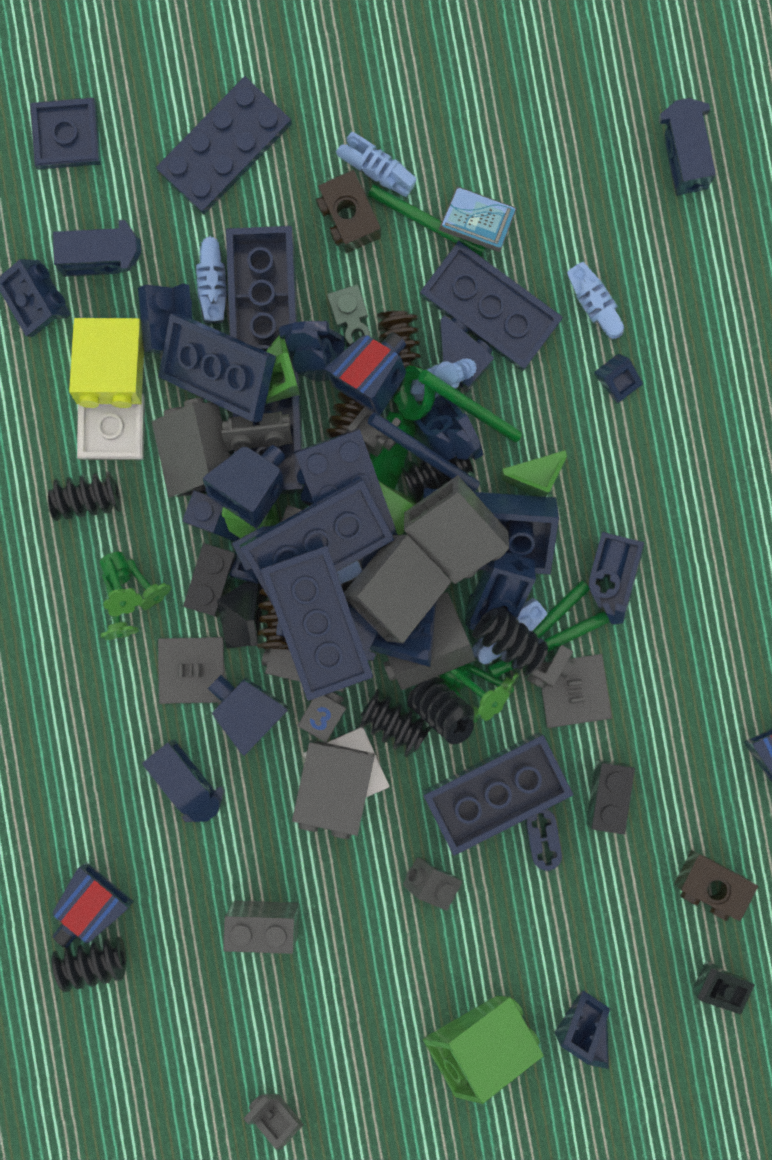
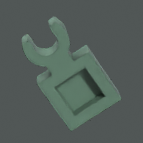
(349, 310)

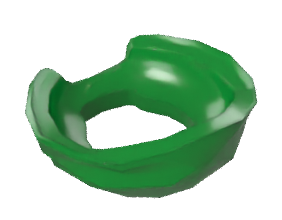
(406, 402)

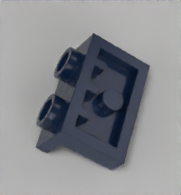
(32, 296)
(155, 309)

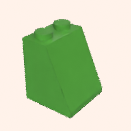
(484, 1049)

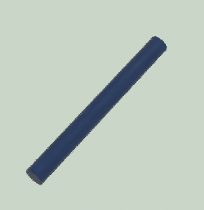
(420, 450)

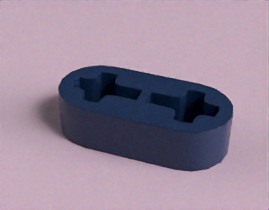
(551, 836)

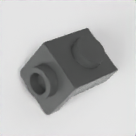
(373, 439)
(558, 667)
(431, 884)
(273, 1119)

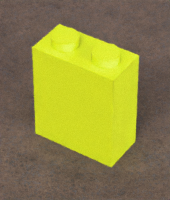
(107, 362)

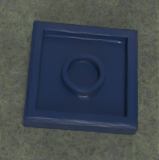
(65, 133)

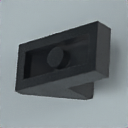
(722, 988)

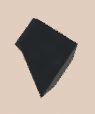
(240, 615)

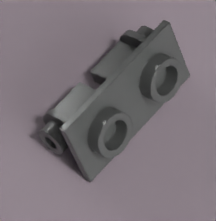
(273, 430)

